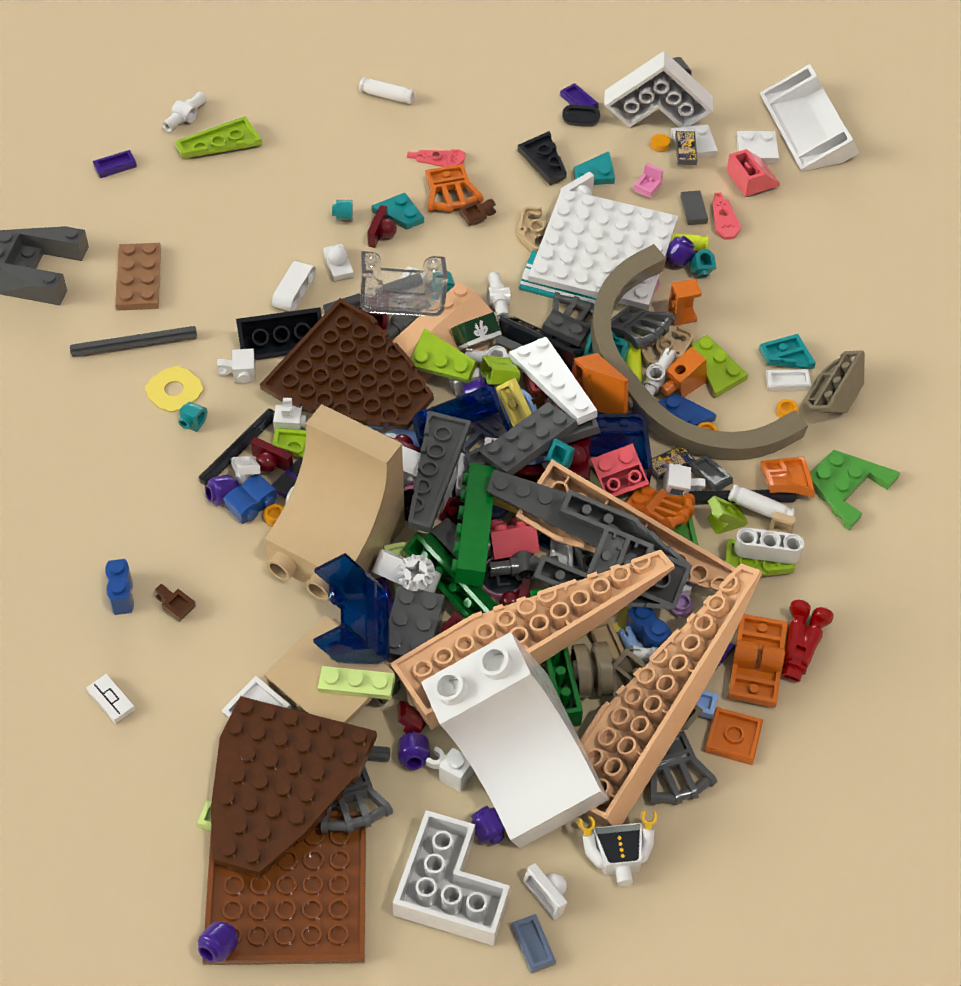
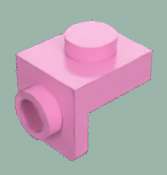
(649, 181)

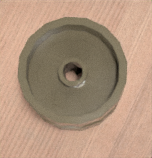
(592, 669)

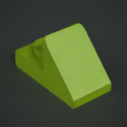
(725, 515)

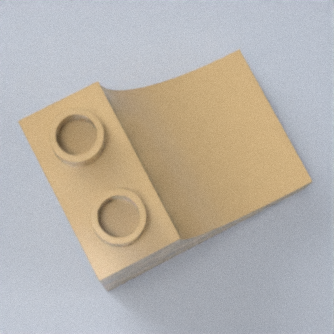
(341, 502)

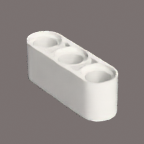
(293, 286)
(778, 547)
(387, 566)

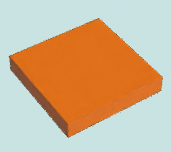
(733, 736)

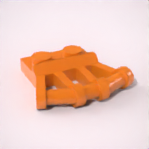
(447, 179)
(663, 507)

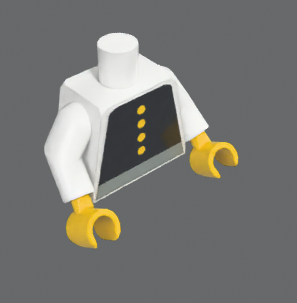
(619, 848)

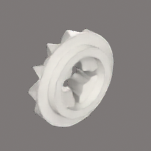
(420, 581)

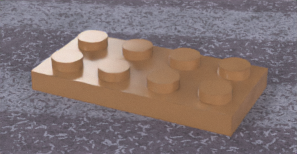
(138, 276)

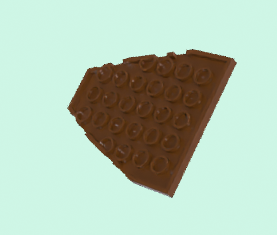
(352, 370)
(278, 780)

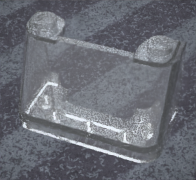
(403, 289)

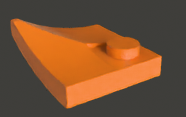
(788, 476)

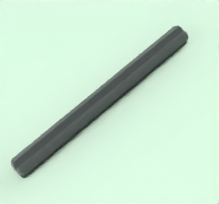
(133, 341)

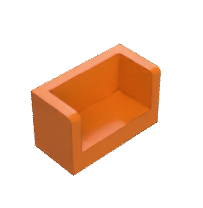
(682, 299)

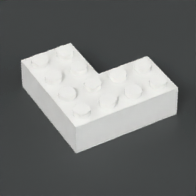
(661, 86)
(439, 892)

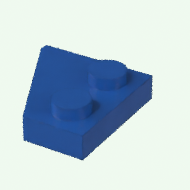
(687, 410)

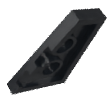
(543, 157)

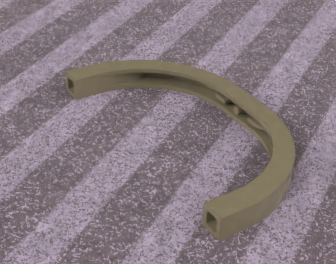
(661, 422)

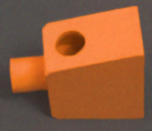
(685, 374)

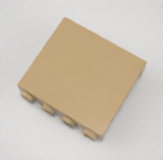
(298, 676)

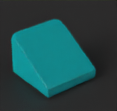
(561, 453)

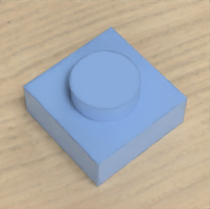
(708, 703)

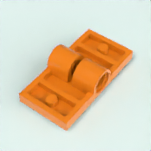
(758, 660)

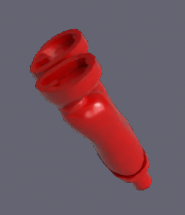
(803, 639)

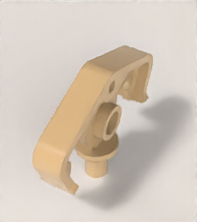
(529, 230)
(680, 348)

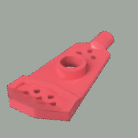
(444, 158)
(728, 225)

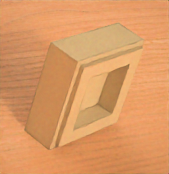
(782, 522)

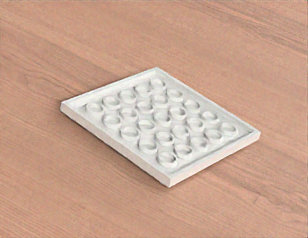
(591, 238)

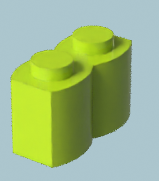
(498, 370)

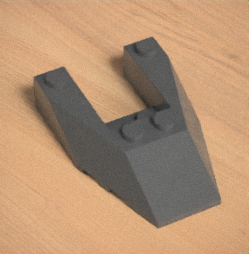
(21, 254)
(620, 542)

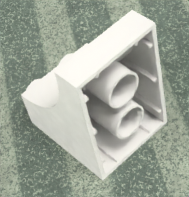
(516, 738)

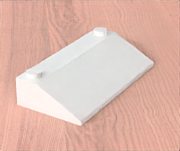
(809, 121)

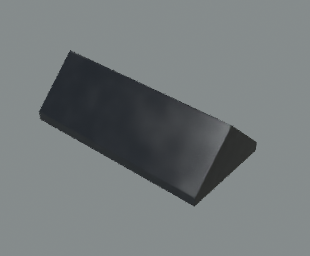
(276, 332)
(526, 333)

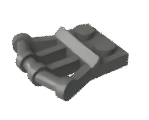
(641, 322)
(567, 327)
(486, 427)
(678, 757)
(357, 792)

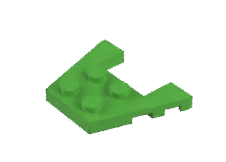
(841, 475)

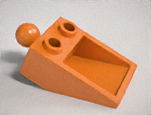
(602, 383)

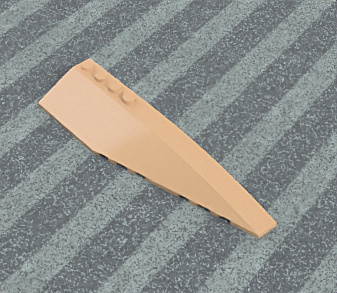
(540, 623)
(648, 713)

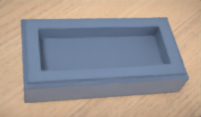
(533, 943)

